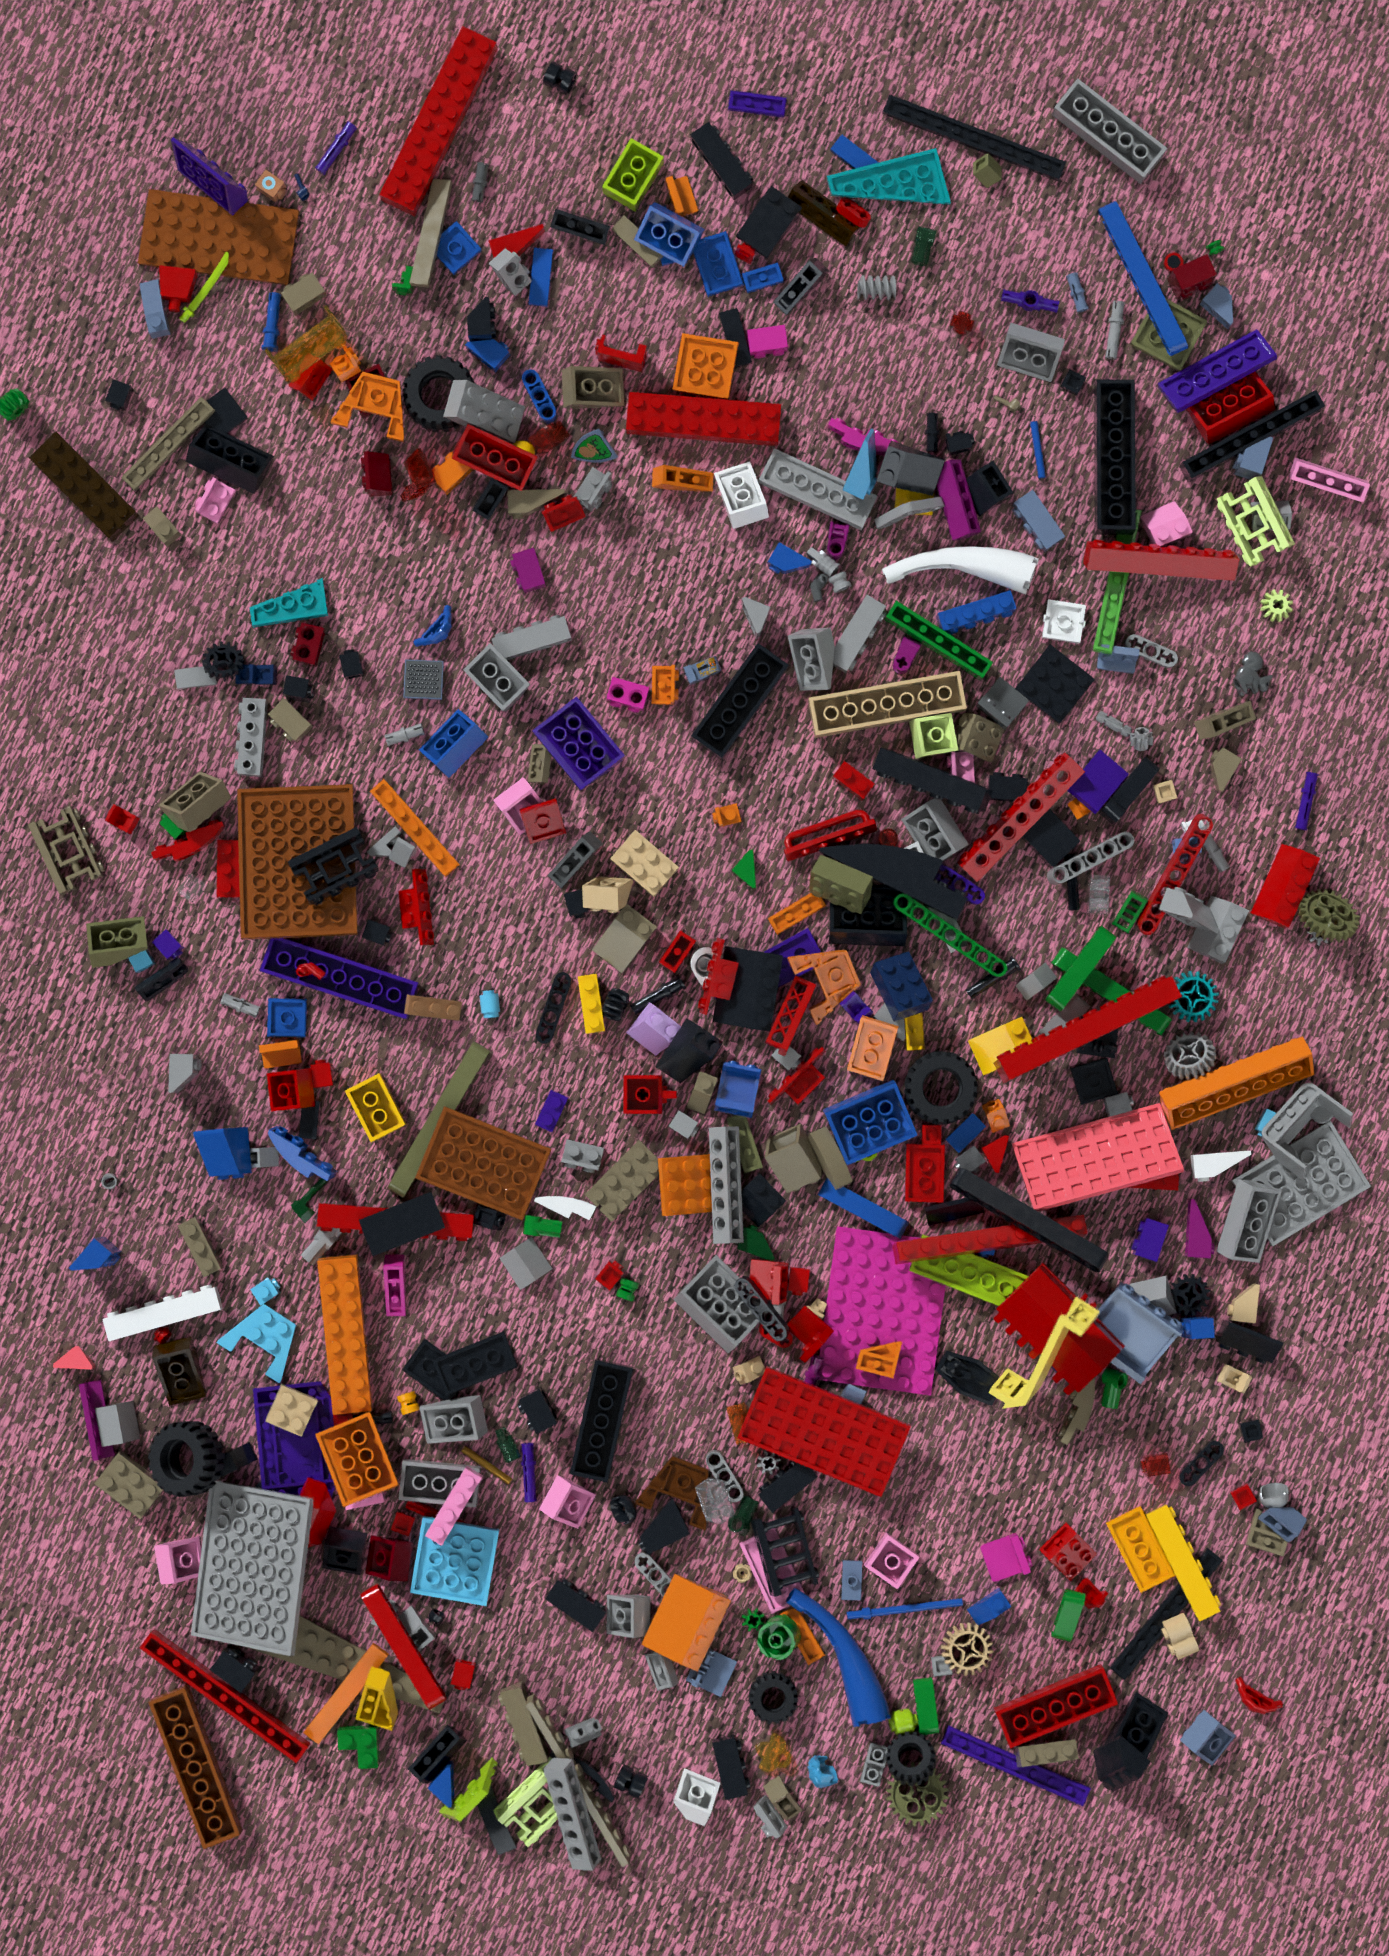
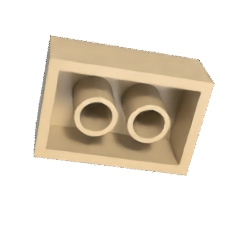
(644, 863)

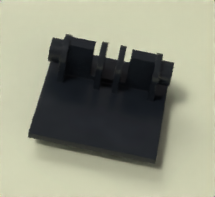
(1103, 1046)

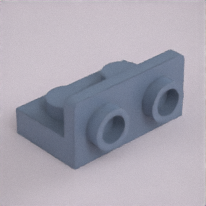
(1121, 660)

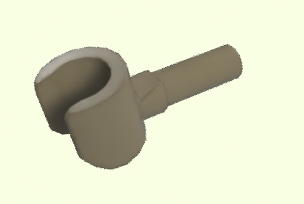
(1013, 406)

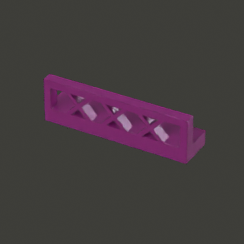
(93, 1397)

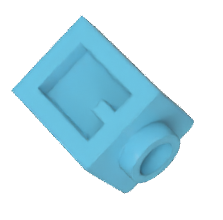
(266, 1290)

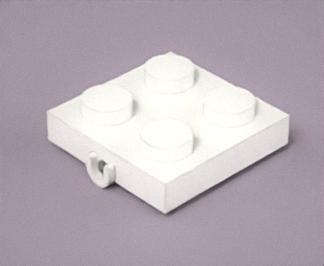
(1063, 621)

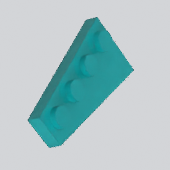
(301, 604)

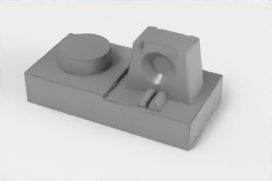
(773, 1822)

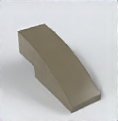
(830, 1158)

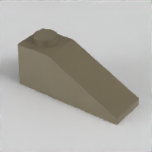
(529, 501)
(1224, 720)

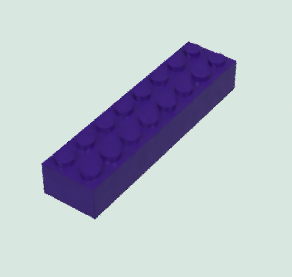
(342, 977)

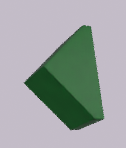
(745, 870)

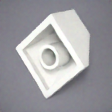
(696, 1796)

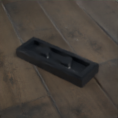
(734, 332)
(951, 1211)

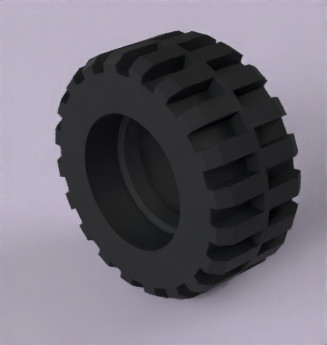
(418, 378)
(967, 1087)
(166, 1463)

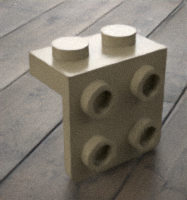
(978, 736)

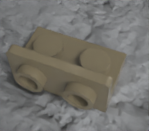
(539, 765)

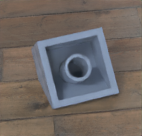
(1252, 460)
(1207, 1737)

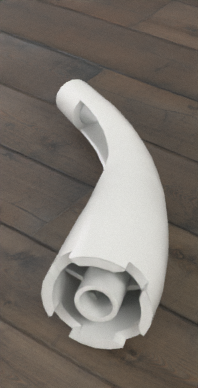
(996, 565)

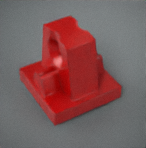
(745, 253)

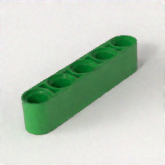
(1080, 968)

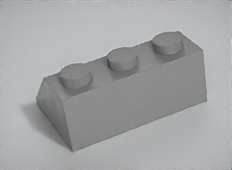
(1031, 352)
(497, 677)
(935, 830)
(1188, 909)
(1229, 920)

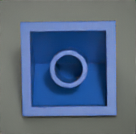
(443, 1784)

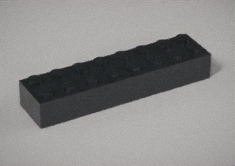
(1114, 457)

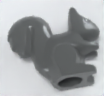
(1247, 675)

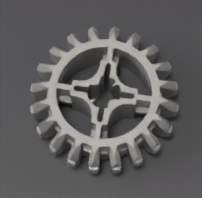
(1190, 1050)

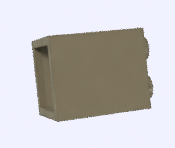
(793, 1159)

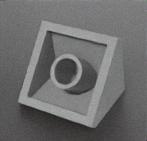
(756, 615)
(525, 1263)
(1158, 1293)
(117, 1423)

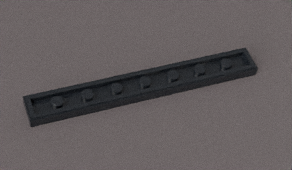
(1151, 1630)

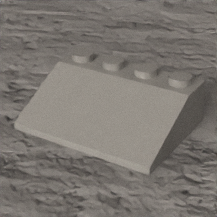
(717, 1306)

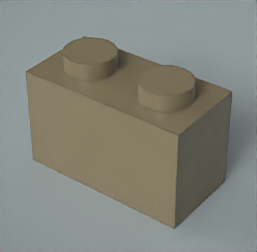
(303, 293)
(290, 720)

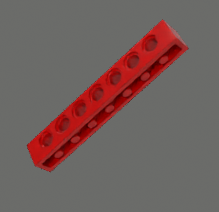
(1031, 815)

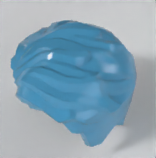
(820, 1773)

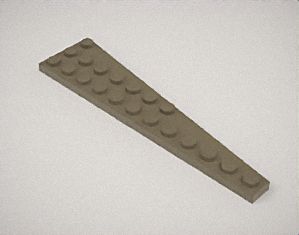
(336, 1657)

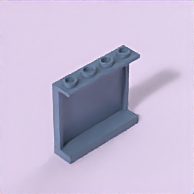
(1140, 1327)

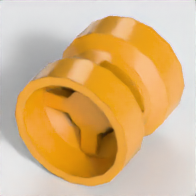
(407, 1398)

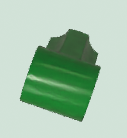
(537, 1226)
(1114, 1383)

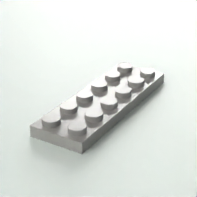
(815, 489)

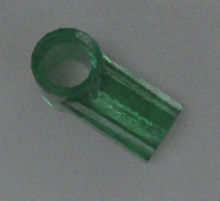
(924, 241)
(745, 1514)

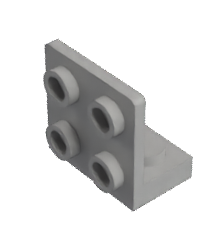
(593, 488)

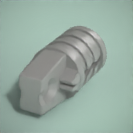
(823, 562)

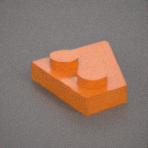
(880, 1359)

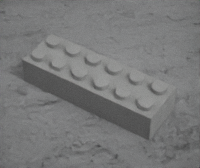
(1109, 131)

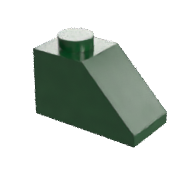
(755, 1243)

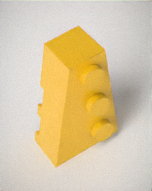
(378, 1700)

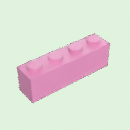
(1329, 479)
(454, 1505)

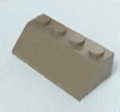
(525, 1729)

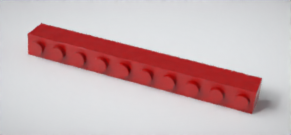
(975, 1241)
(225, 1696)

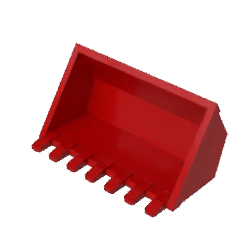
(1034, 1313)

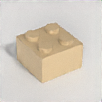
(291, 1410)

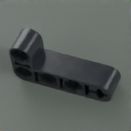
(1129, 790)

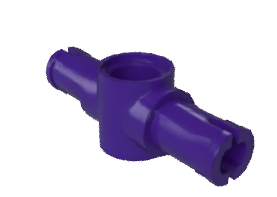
(1040, 302)

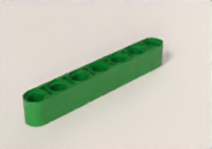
(959, 936)
(1111, 990)

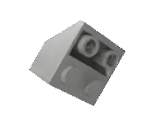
(417, 1627)

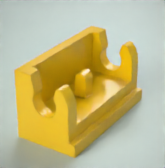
(914, 1032)

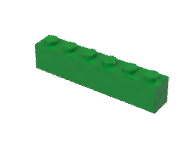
(938, 640)

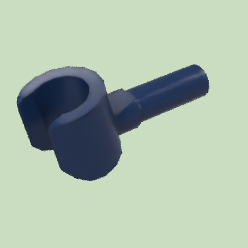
(302, 192)

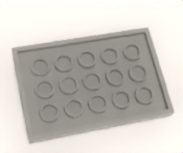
(1329, 1181)

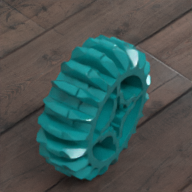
(1190, 1005)

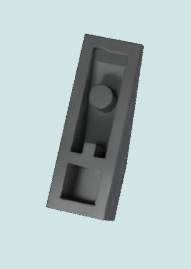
(575, 859)

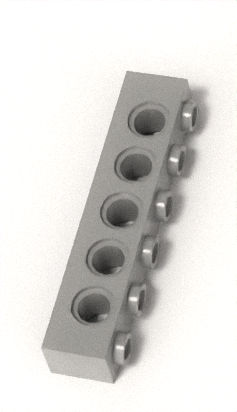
(726, 1185)
(572, 1814)

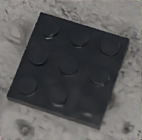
(1054, 684)

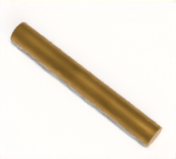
(487, 1465)

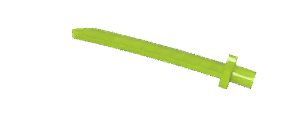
(189, 311)

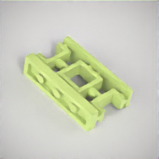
(1269, 515)
(524, 1796)

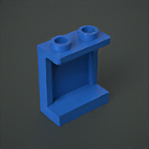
(737, 1089)

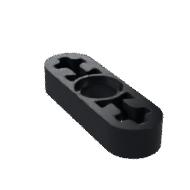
(1194, 1476)

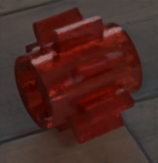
(962, 322)

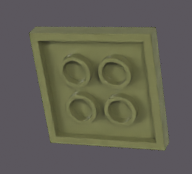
(1149, 342)

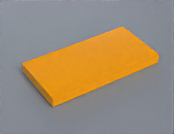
(1140, 1549)

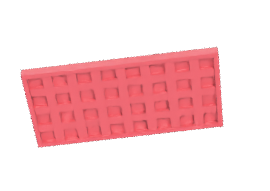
(1097, 1157)

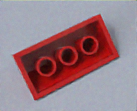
(494, 457)
(1285, 885)

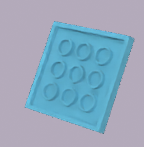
(459, 1567)

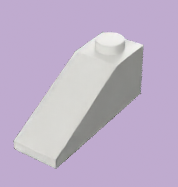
(1215, 1163)

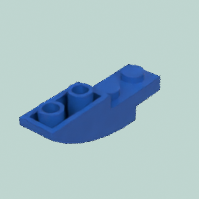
(294, 1152)

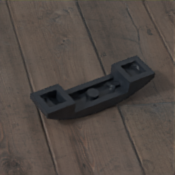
(604, 1787)
(499, 1833)

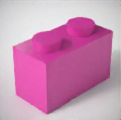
(767, 341)

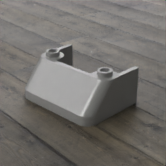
(1305, 1104)

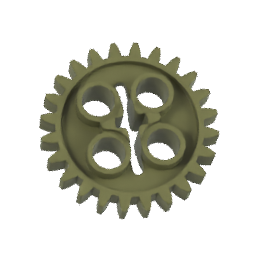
(1328, 915)
(901, 1800)

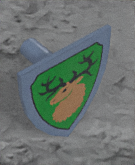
(593, 448)

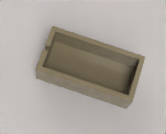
(624, 1180)

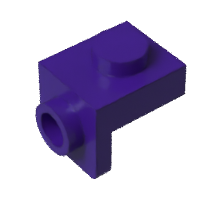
(855, 1007)

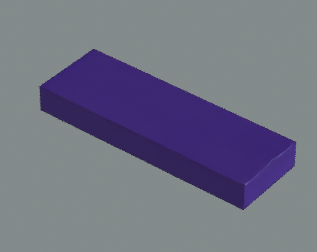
(757, 103)

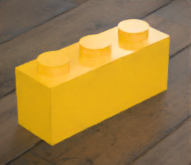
(591, 1004)

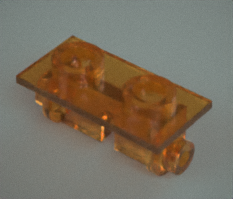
(736, 1416)

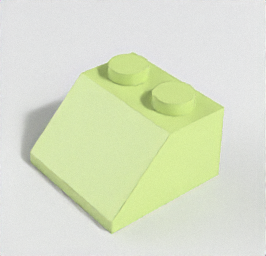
(933, 735)

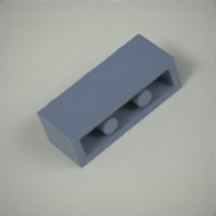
(1037, 521)

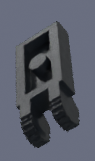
(162, 979)

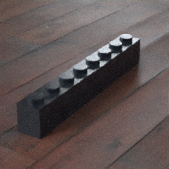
(1260, 430)

